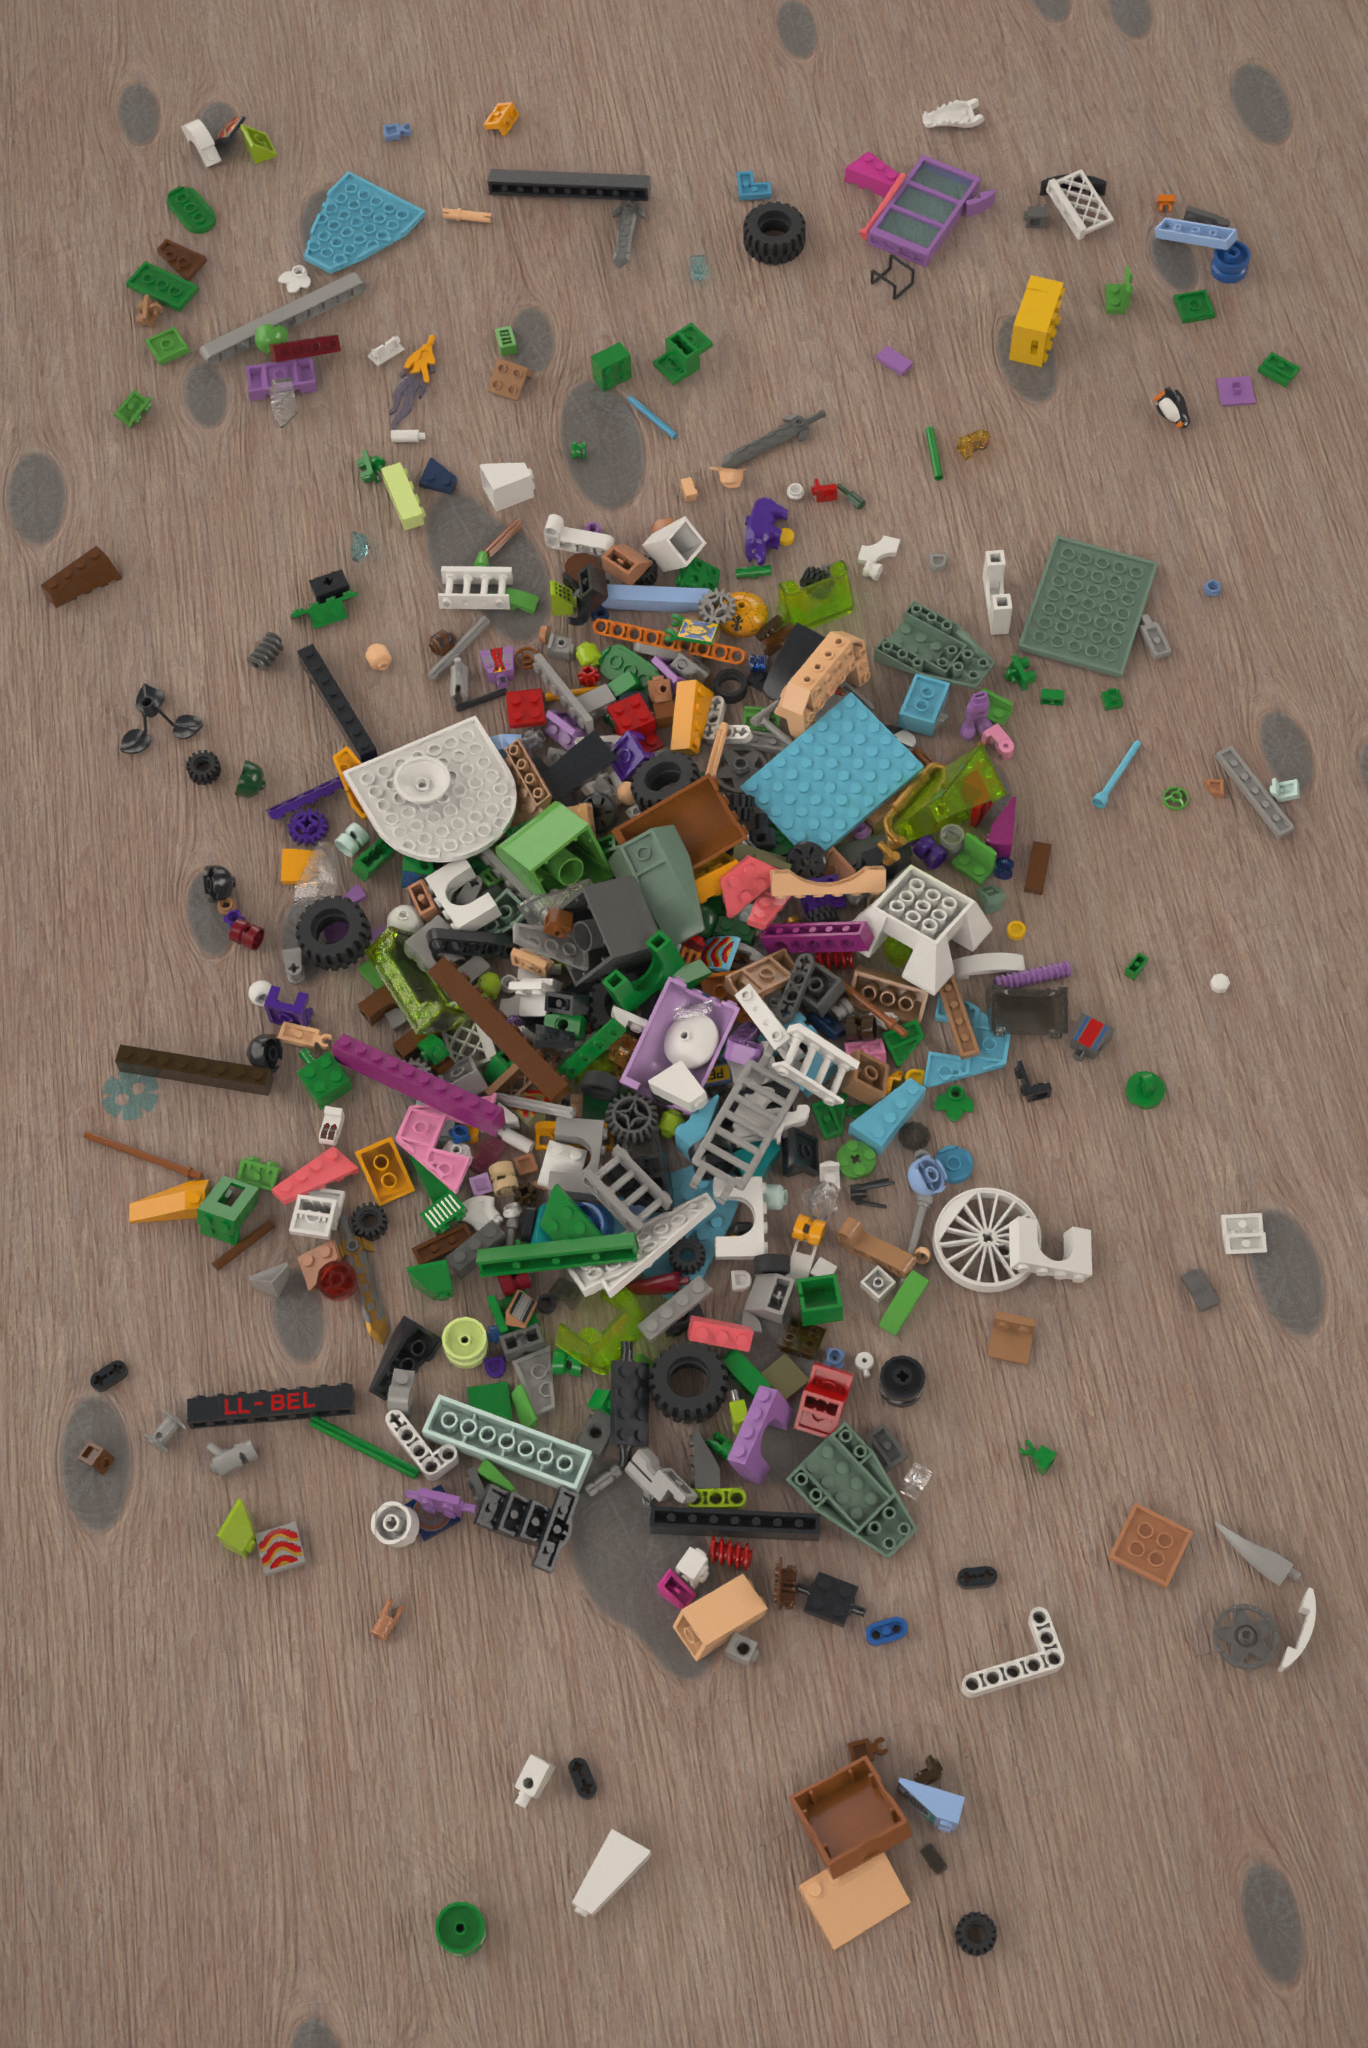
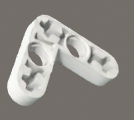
(734, 738)

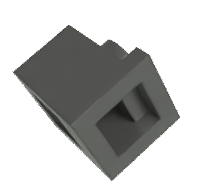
(1036, 217)

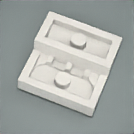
(1243, 1233)

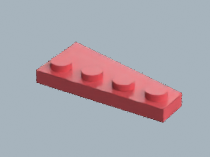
(766, 909)
(316, 1174)

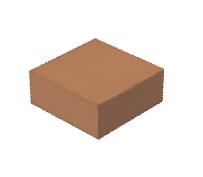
(526, 1165)

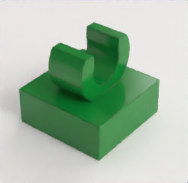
(1111, 699)

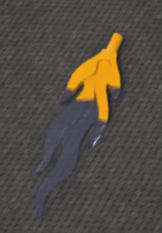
(414, 380)

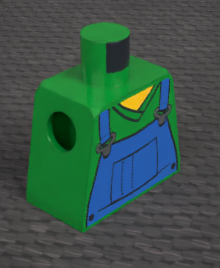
(414, 870)

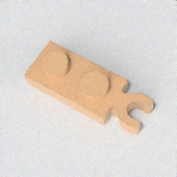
(303, 1036)

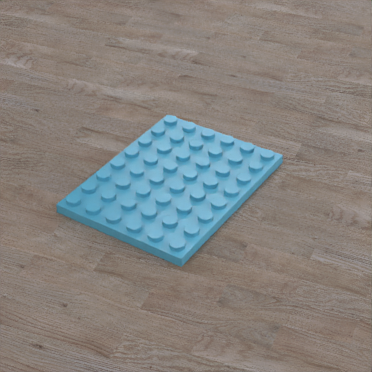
(832, 776)

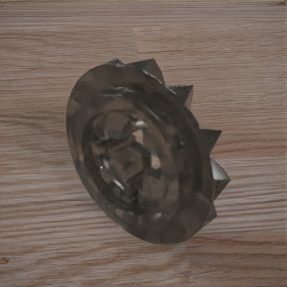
(908, 1141)

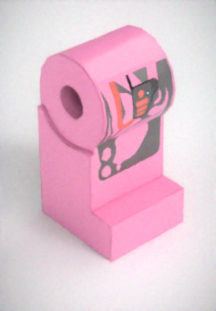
(999, 740)

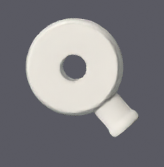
(865, 1367)

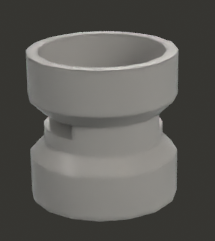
(841, 1010)

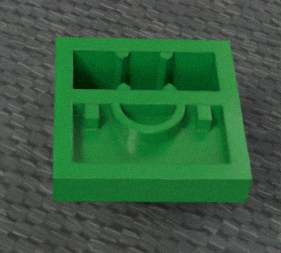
(682, 353)

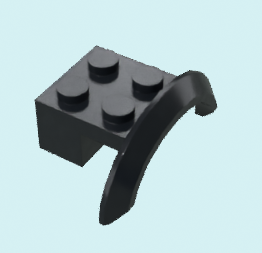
(589, 593)

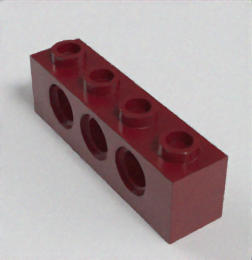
(304, 348)

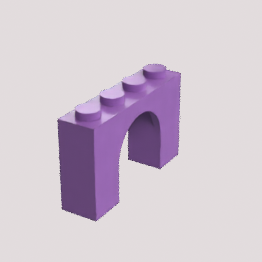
(766, 1409)

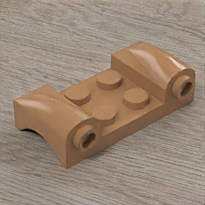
(763, 975)

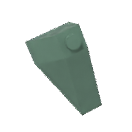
(507, 904)

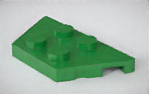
(565, 1219)

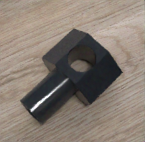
(762, 832)

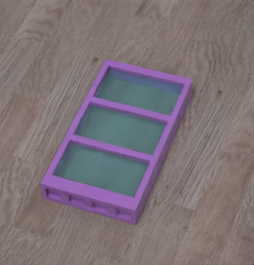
(923, 211)

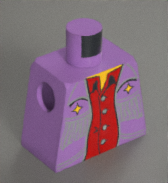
(499, 665)

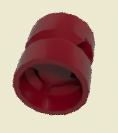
(246, 934)
(513, 1282)

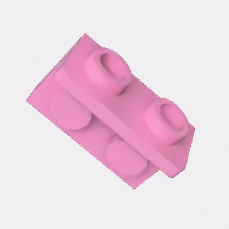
(871, 1047)

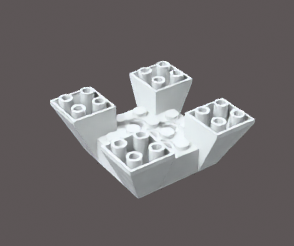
(925, 918)

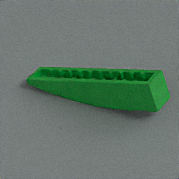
(373, 859)

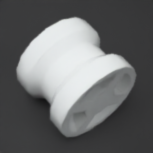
(872, 570)

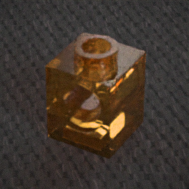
(622, 1049)

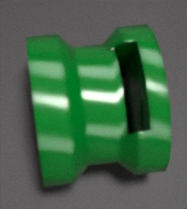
(576, 450)

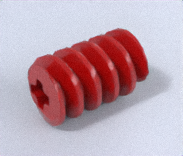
(835, 958)
(730, 1553)

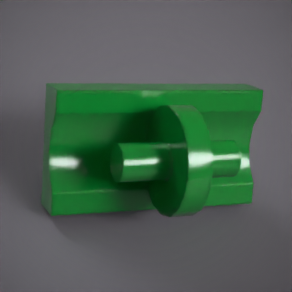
(373, 466)
(1016, 672)

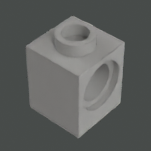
(737, 1641)

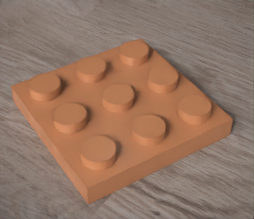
(1150, 1545)

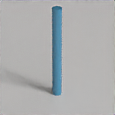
(652, 417)

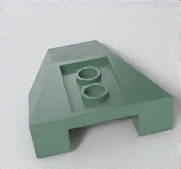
(934, 648)

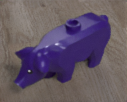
(761, 529)

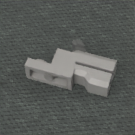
(657, 1482)

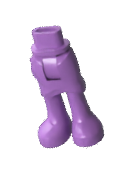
(976, 710)

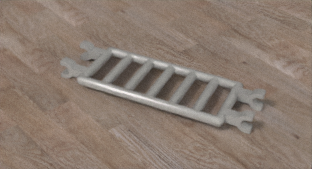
(725, 1112)

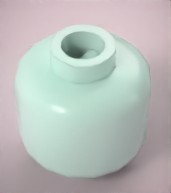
(775, 1196)

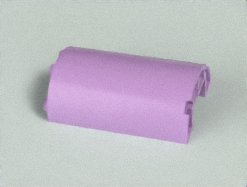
(649, 1053)

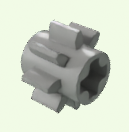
(533, 739)

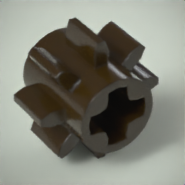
(522, 1197)

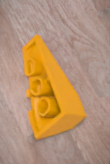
(343, 761)
(171, 1204)

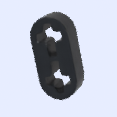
(528, 1223)
(109, 1376)
(977, 1582)
(577, 1780)

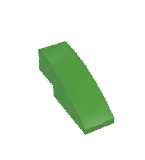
(904, 1303)

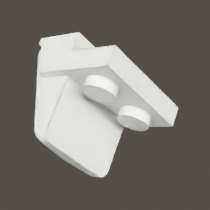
(533, 994)

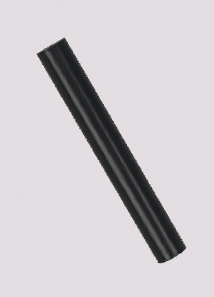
(479, 700)

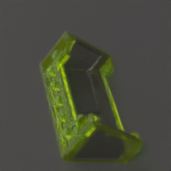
(411, 987)

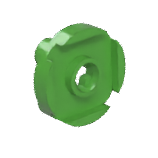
(856, 1149)

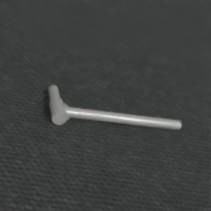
(762, 719)

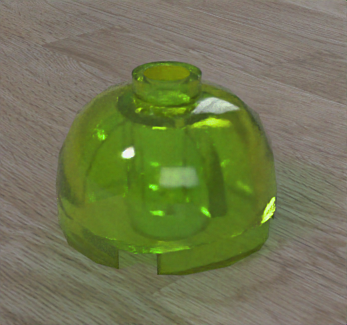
(896, 952)

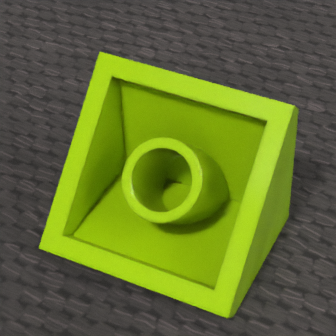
(257, 144)

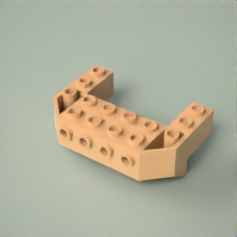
(835, 660)

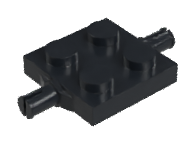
(831, 1599)

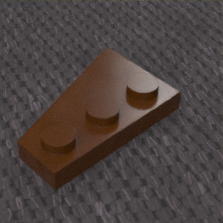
(181, 259)

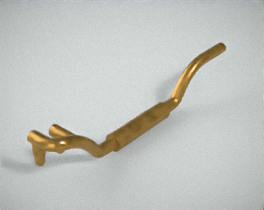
(899, 805)

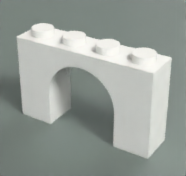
(998, 604)
(464, 917)
(752, 1243)
(1028, 1257)

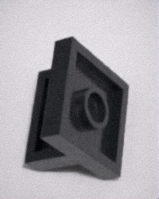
(800, 1154)

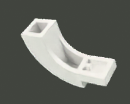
(199, 135)

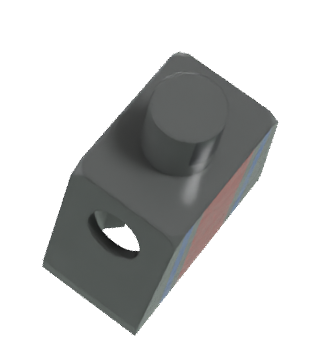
(1089, 1038)

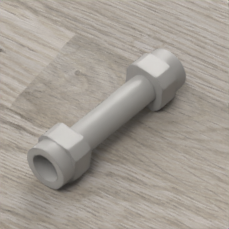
(512, 1227)

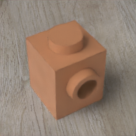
(659, 689)

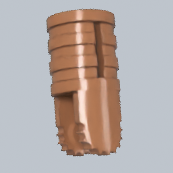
(385, 1623)

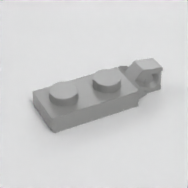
(1154, 638)

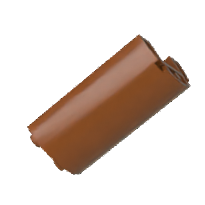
(699, 816)

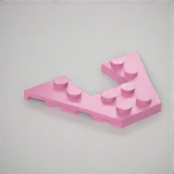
(420, 1136)

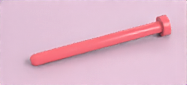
(864, 232)

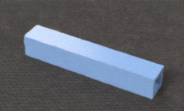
(653, 598)

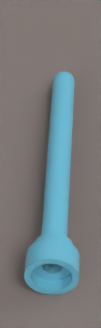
(1101, 799)

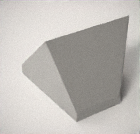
(271, 1280)

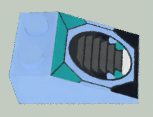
(938, 1806)

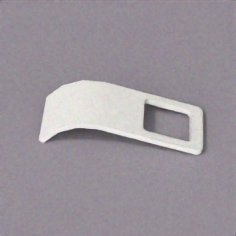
(800, 1263)

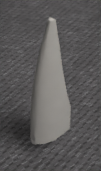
(1263, 1560)

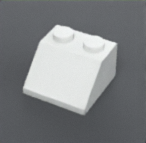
(561, 1158)

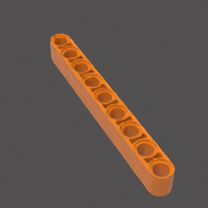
(644, 638)

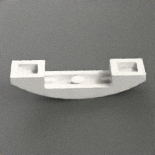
(987, 963)
(1308, 1608)

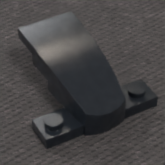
(791, 657)
(575, 768)
(530, 1521)

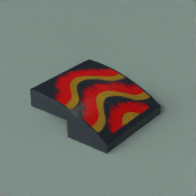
(229, 130)

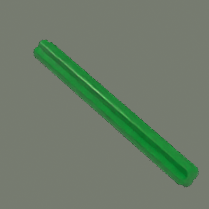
(364, 1447)

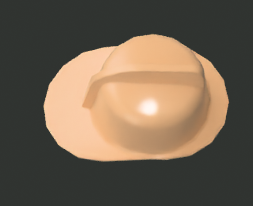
(730, 477)

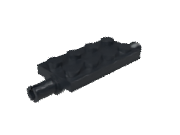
(629, 1403)

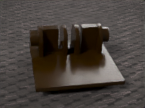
(801, 1339)

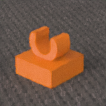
(1165, 200)

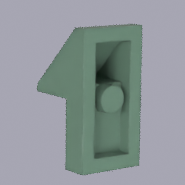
(991, 898)

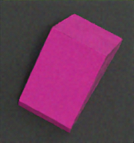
(675, 1590)

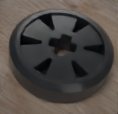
(609, 811)
(807, 850)

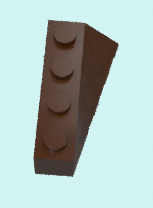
(80, 577)

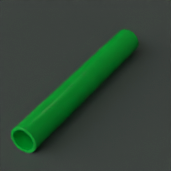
(932, 444)

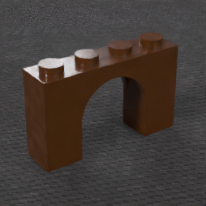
(373, 1010)

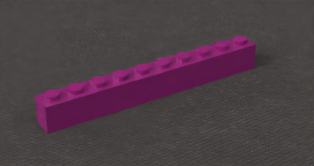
(419, 1084)

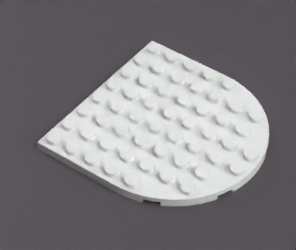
(459, 823)

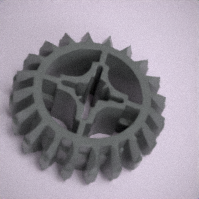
(634, 1102)

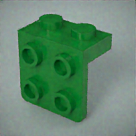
(698, 575)

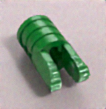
(720, 1445)

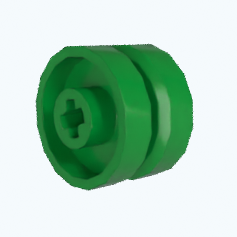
(474, 1925)

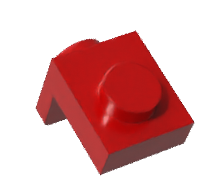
(824, 492)
(694, 943)

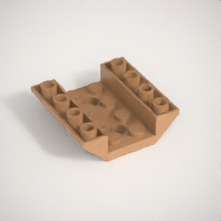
(528, 782)

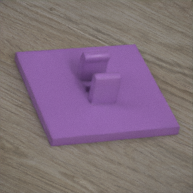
(1235, 391)

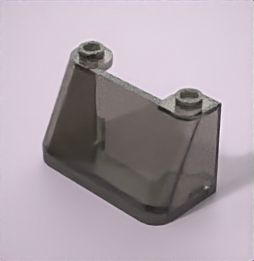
(1027, 1011)

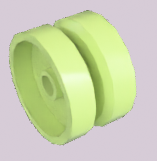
(465, 1342)

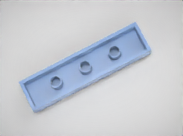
(1196, 233)

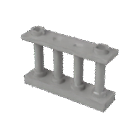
(619, 1208)

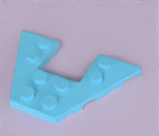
(947, 1068)

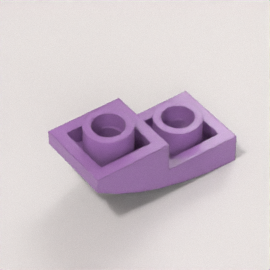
(977, 205)

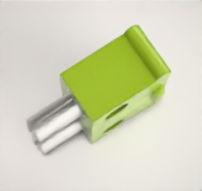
(737, 1412)

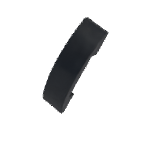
(1098, 184)

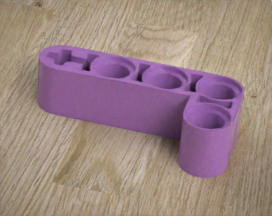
(743, 1044)

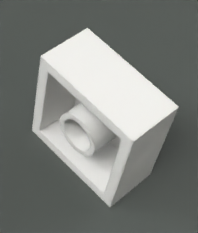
(877, 1284)

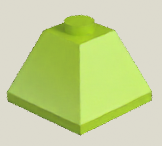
(237, 1531)

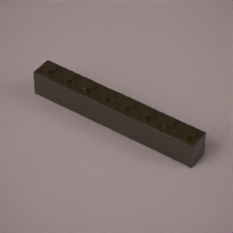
(194, 1070)

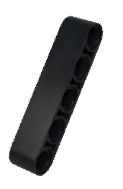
(464, 943)

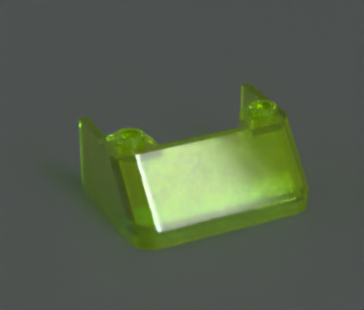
(599, 1348)

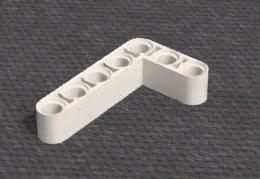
(1021, 1664)

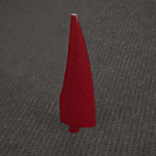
(658, 1284)

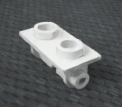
(387, 351)

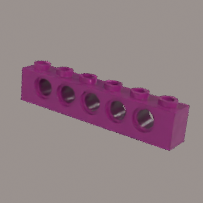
(818, 937)

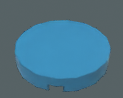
(957, 1163)

